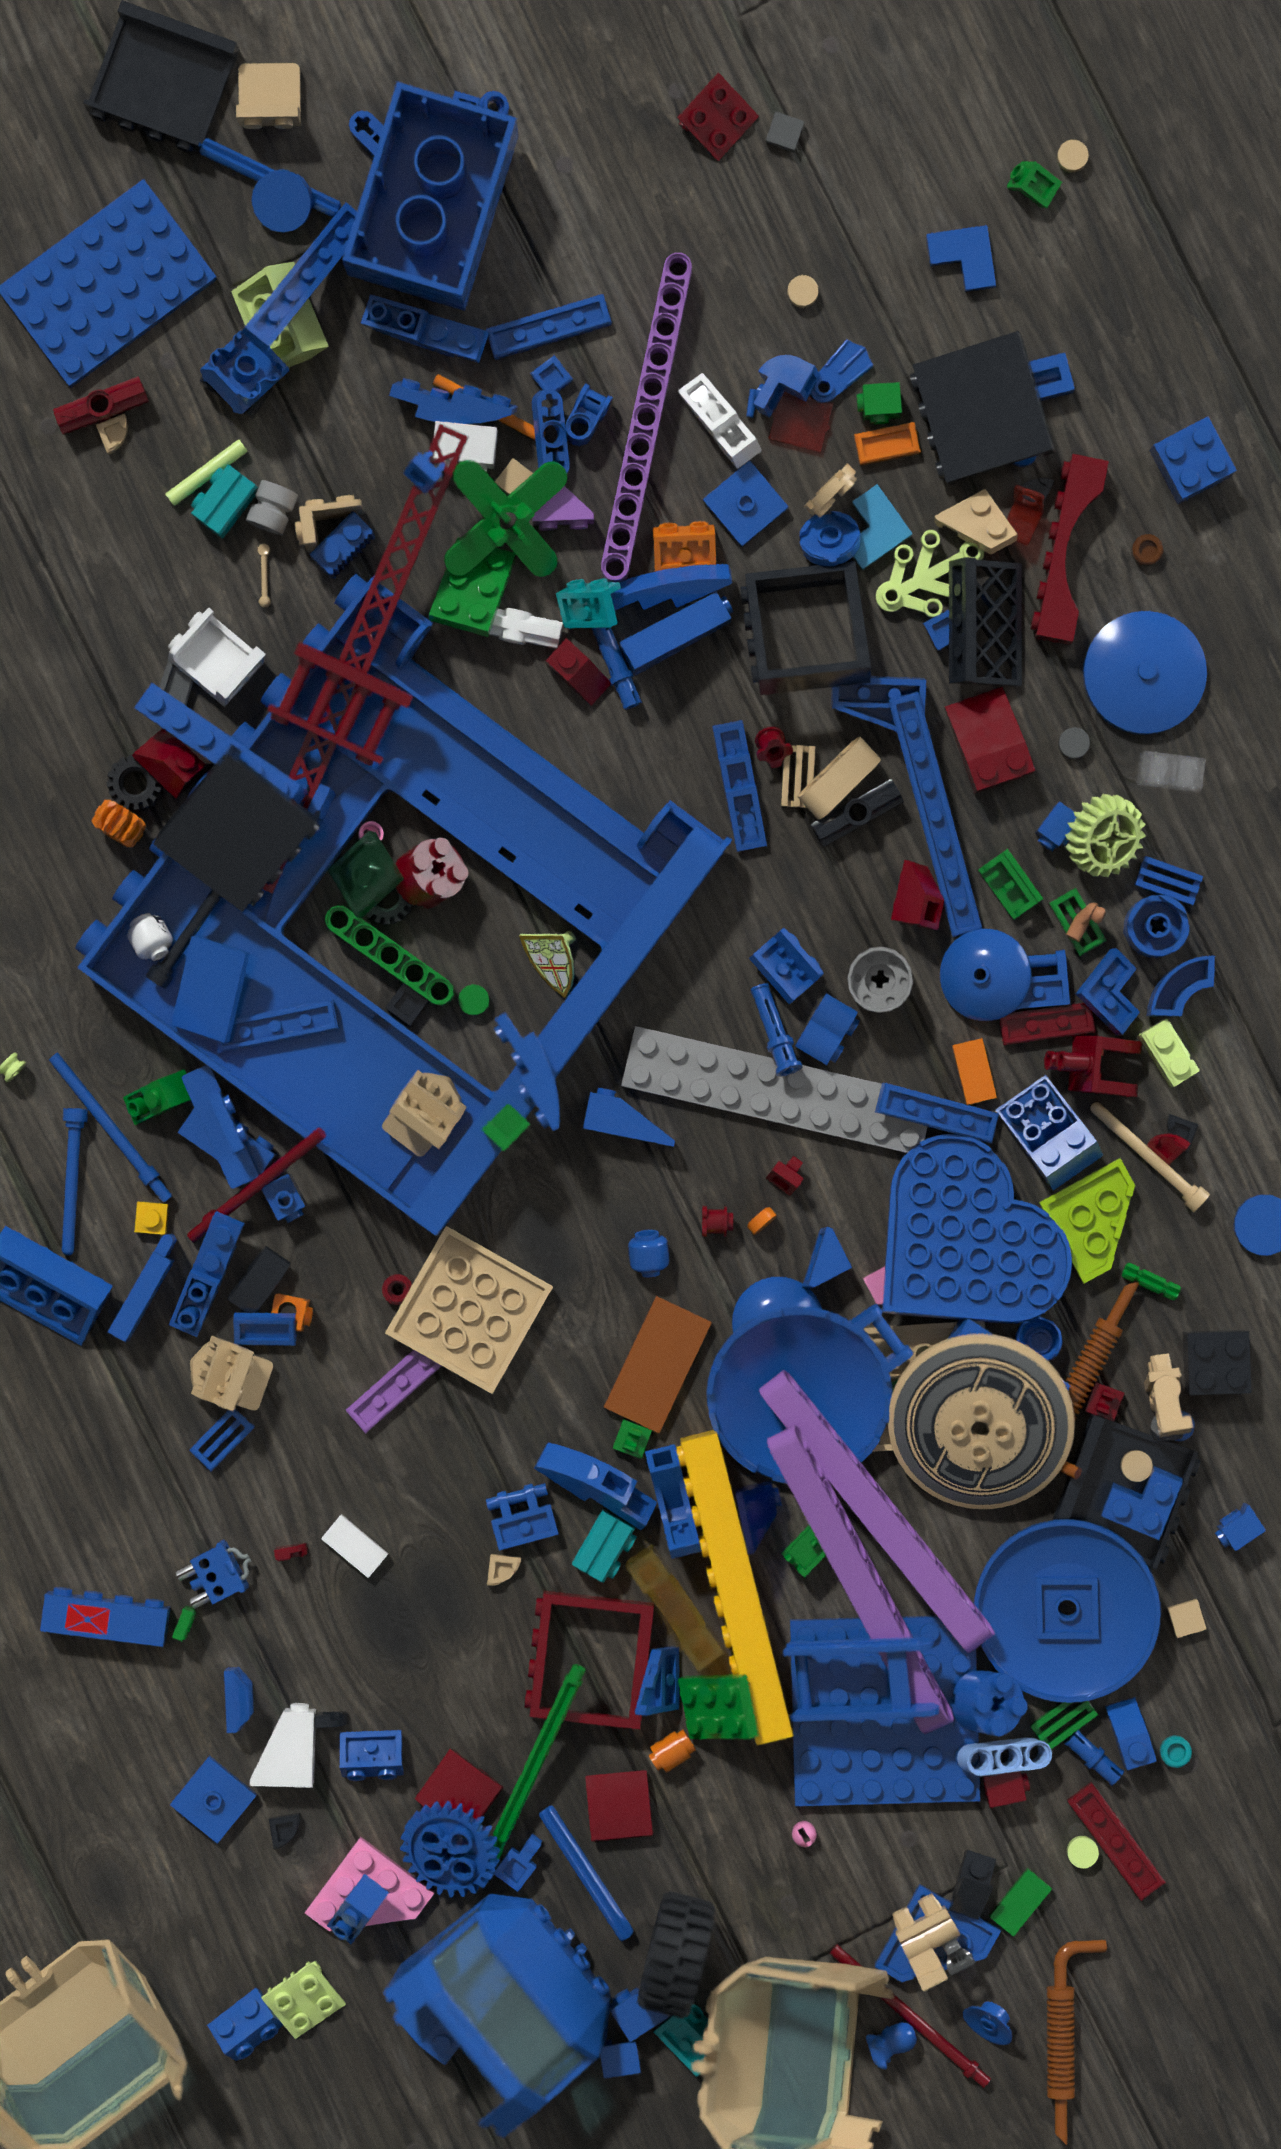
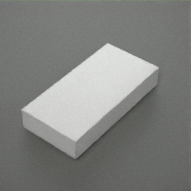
(354, 1546)

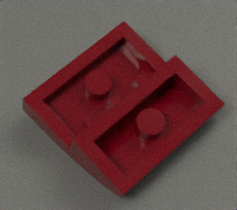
(459, 1783)
(619, 1806)

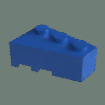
(871, 699)

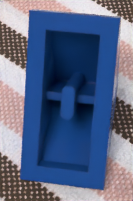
(826, 1260)

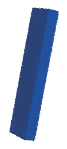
(549, 327)
(281, 1025)
(936, 1112)

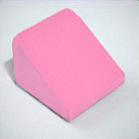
(875, 1285)

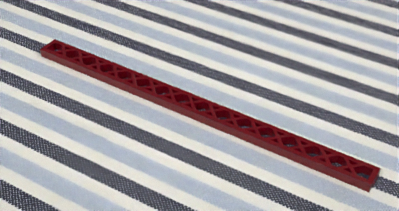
(387, 615)

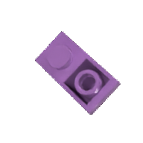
(563, 509)

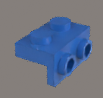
(787, 965)
(244, 2026)

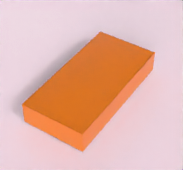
(887, 443)
(974, 1071)

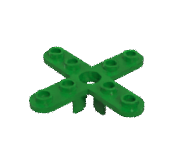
(493, 505)

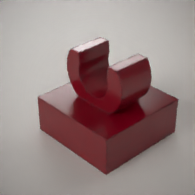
(786, 1176)
(1104, 1401)

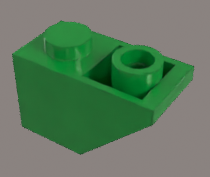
(157, 1097)

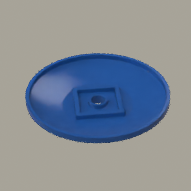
(1076, 1653)

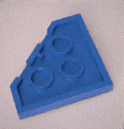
(975, 1937)

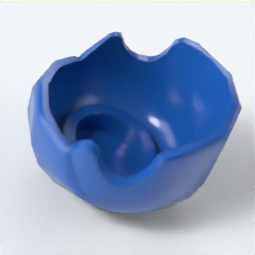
(1040, 1336)

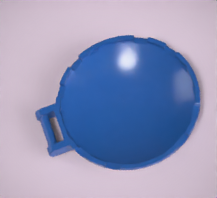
(829, 1361)

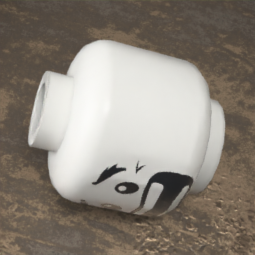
(149, 937)

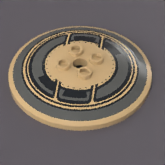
(990, 1383)

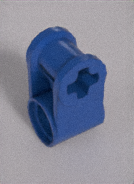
(589, 410)

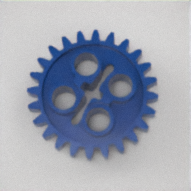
(450, 1849)

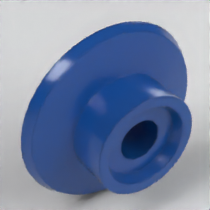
(989, 2022)

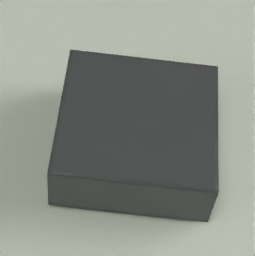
(784, 131)

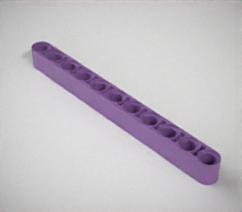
(646, 403)
(879, 1513)
(853, 1564)

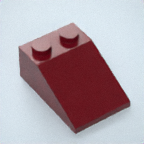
(989, 740)

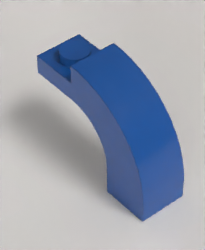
(673, 1501)

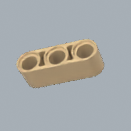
(839, 778)

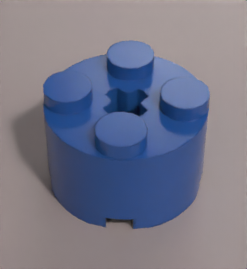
(1173, 922)
(988, 1702)

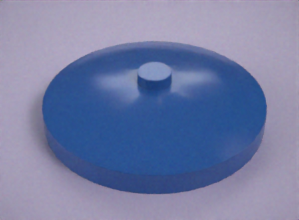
(1144, 672)

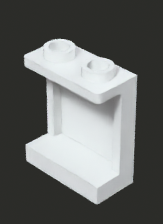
(214, 657)

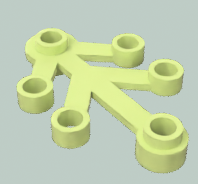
(922, 579)

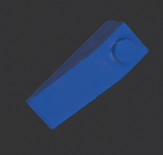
(616, 1117)

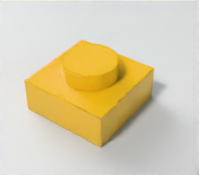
(151, 1218)

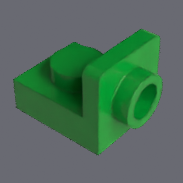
(1034, 182)

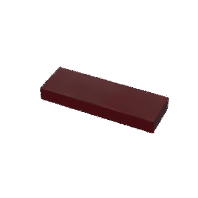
(1046, 1023)

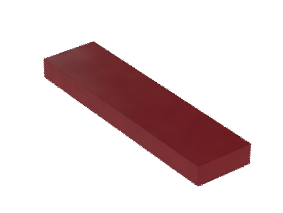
(1116, 1841)

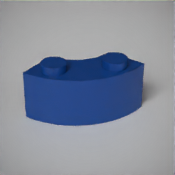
(1179, 984)

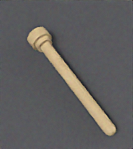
(1191, 1194)

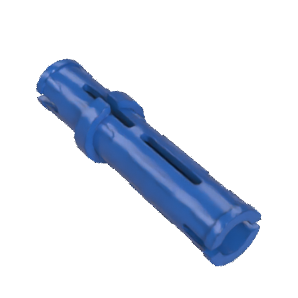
(618, 670)

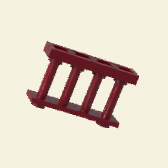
(364, 686)

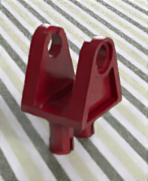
(1085, 1064)

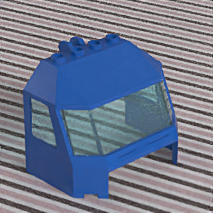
(510, 2000)

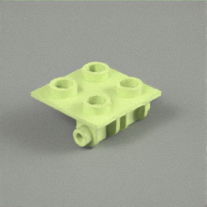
(303, 1999)

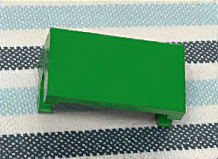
(1010, 884)
(804, 1551)

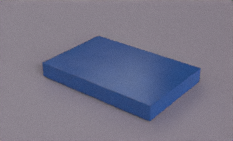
(210, 989)

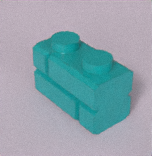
(224, 500)
(604, 1545)

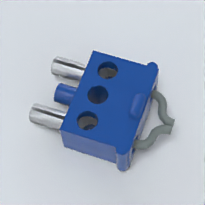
(226, 1570)

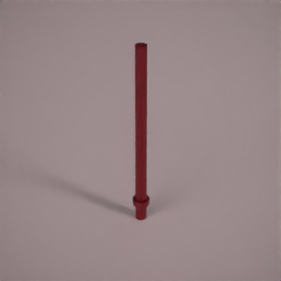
(969, 2068)

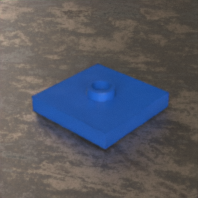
(745, 503)
(213, 1799)

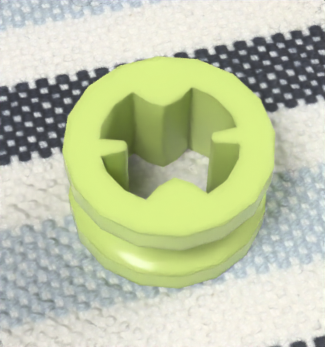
(11, 1067)

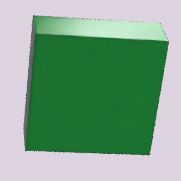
(184, 1624)

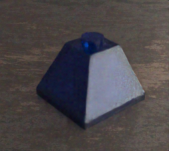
(757, 1511)

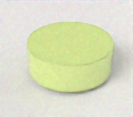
(1082, 1852)

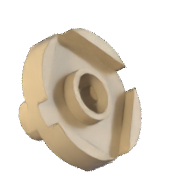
(840, 483)

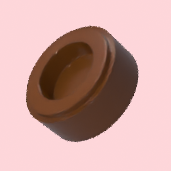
(1147, 550)

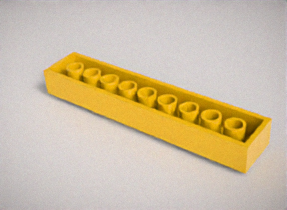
(733, 1576)

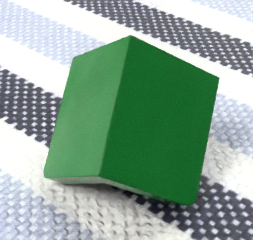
(506, 1127)

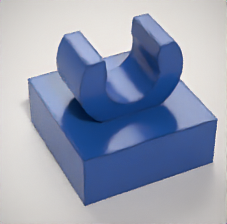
(423, 473)

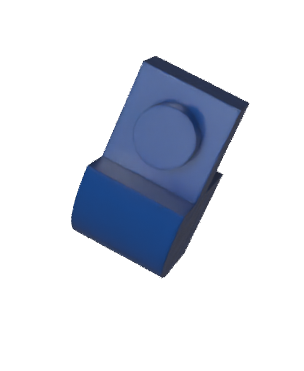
(783, 375)

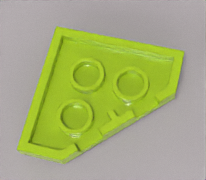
(1093, 1217)

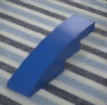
(679, 583)
(739, 785)

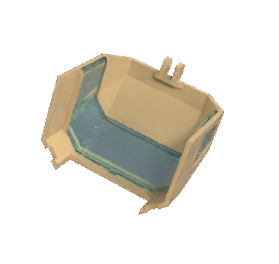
(80, 2048)
(785, 2055)

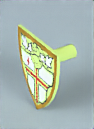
(551, 958)

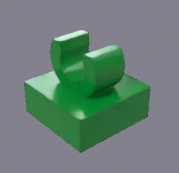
(632, 1438)

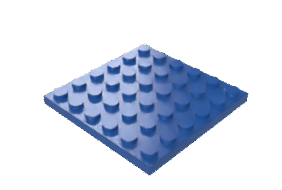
(884, 1756)

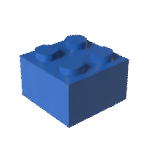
(1193, 460)

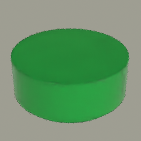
(474, 999)

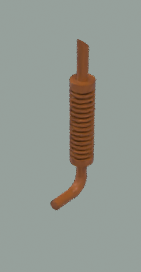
(1094, 1357)
(1061, 2032)

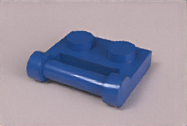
(1049, 989)

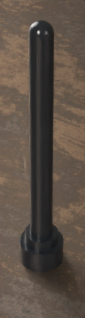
(162, 971)

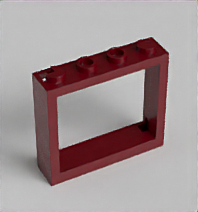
(540, 1638)

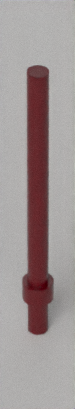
(259, 1182)

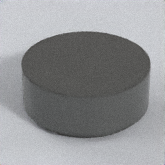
(1074, 743)

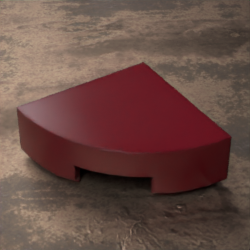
(1168, 1146)
(286, 1552)

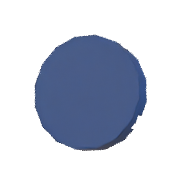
(282, 200)
(830, 539)
(1259, 1224)

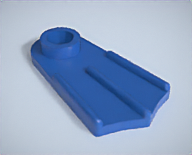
(842, 370)

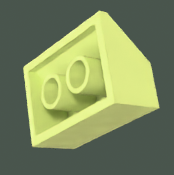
(301, 336)

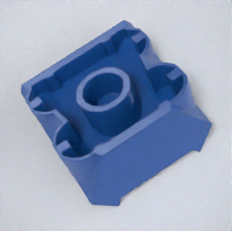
(243, 372)

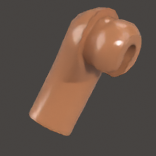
(1083, 918)

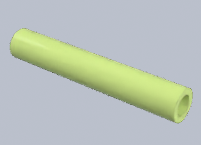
(205, 472)

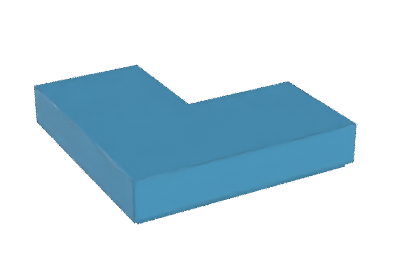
(884, 523)

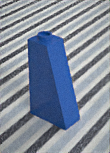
(675, 632)

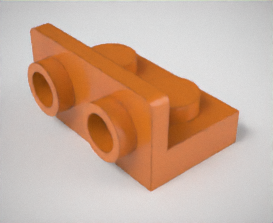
(684, 545)

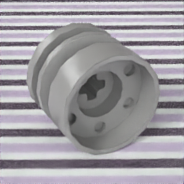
(891, 993)

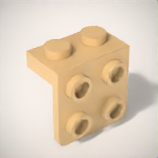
(269, 95)
(318, 510)

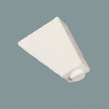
(290, 1751)

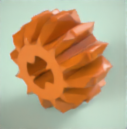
(118, 823)

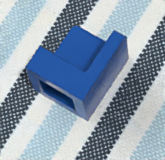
(620, 2059)

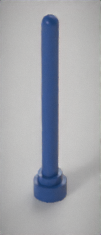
(75, 1121)

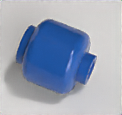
(648, 1253)

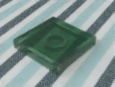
(365, 874)

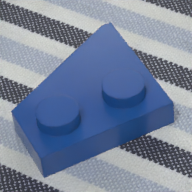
(660, 1683)

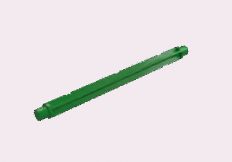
(538, 1755)

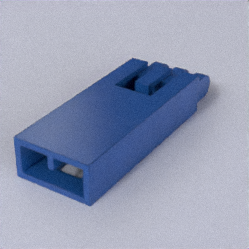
(1052, 376)
(144, 1290)

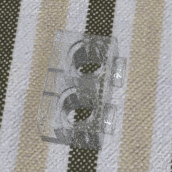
(1171, 771)

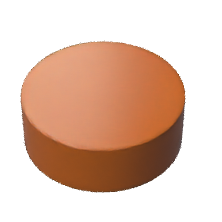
(761, 1220)

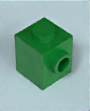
(879, 402)

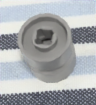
(271, 507)

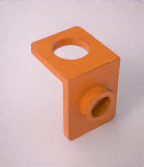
(303, 1311)

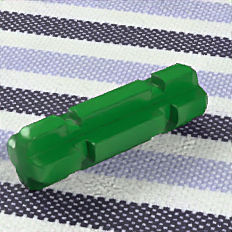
(1151, 1281)

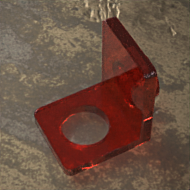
(1025, 514)

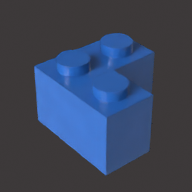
(1144, 1511)

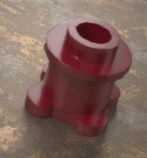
(772, 747)
(716, 1221)

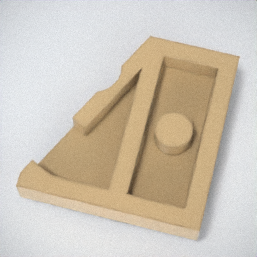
(979, 522)

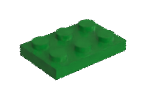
(473, 598)
(718, 1706)

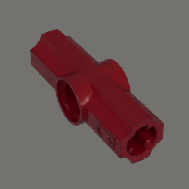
(81, 411)

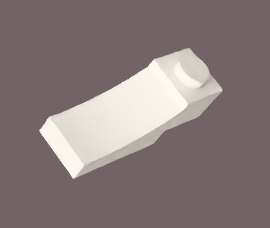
(720, 420)

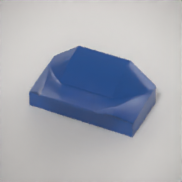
(237, 1698)

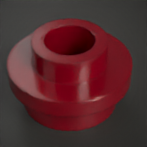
(387, 1288)

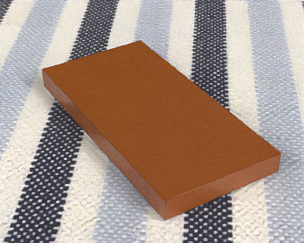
(657, 1364)

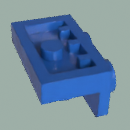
(371, 1754)

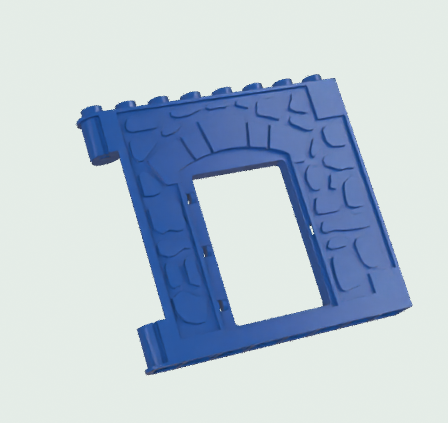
(490, 798)

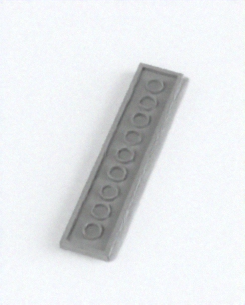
(750, 1087)

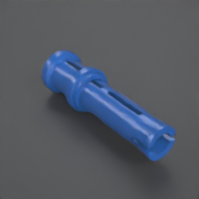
(779, 1043)

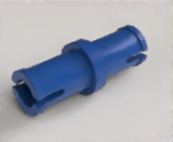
(1094, 1757)

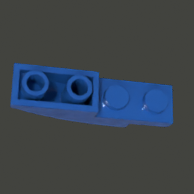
(424, 329)
(464, 407)
(539, 1081)
(206, 1274)
(594, 1479)

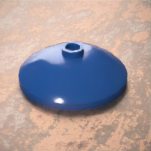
(1005, 980)
(771, 1295)

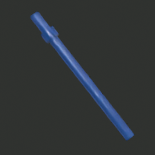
(148, 1175)

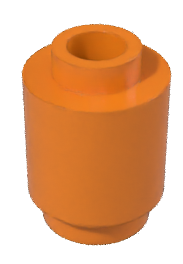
(671, 1751)

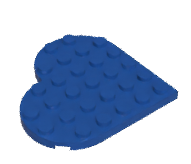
(964, 1242)

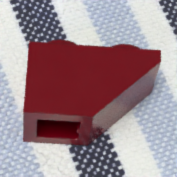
(917, 897)

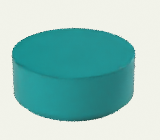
(1175, 1751)

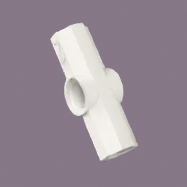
(523, 628)

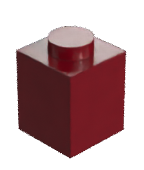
(1005, 1788)

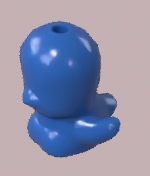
(892, 2040)

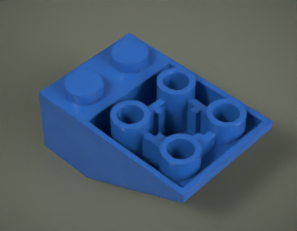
(1049, 1132)

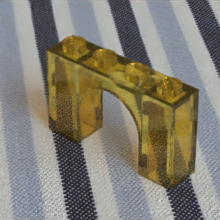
(665, 1590)

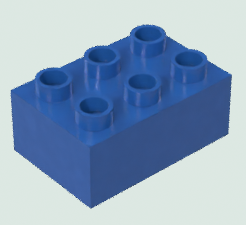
(431, 196)

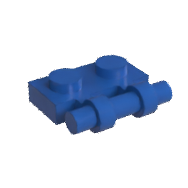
(525, 1525)

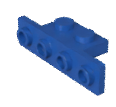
(221, 1129)

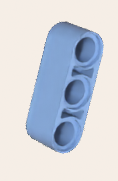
(1017, 1761)

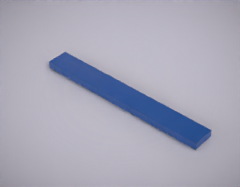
(935, 813)

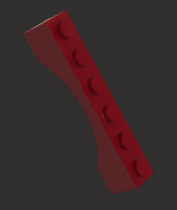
(1058, 612)

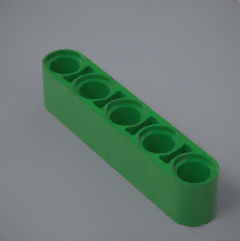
(376, 948)

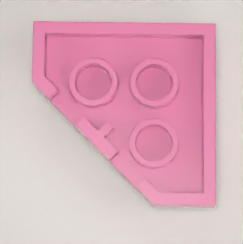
(402, 1903)

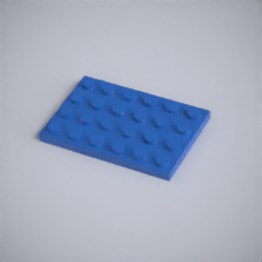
(107, 283)

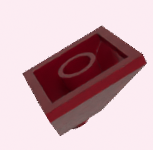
(172, 762)

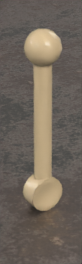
(264, 551)

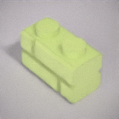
(1168, 1053)

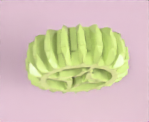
(1099, 826)

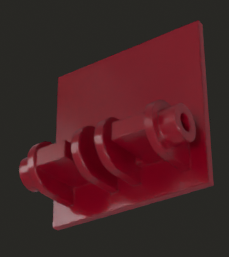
(717, 116)

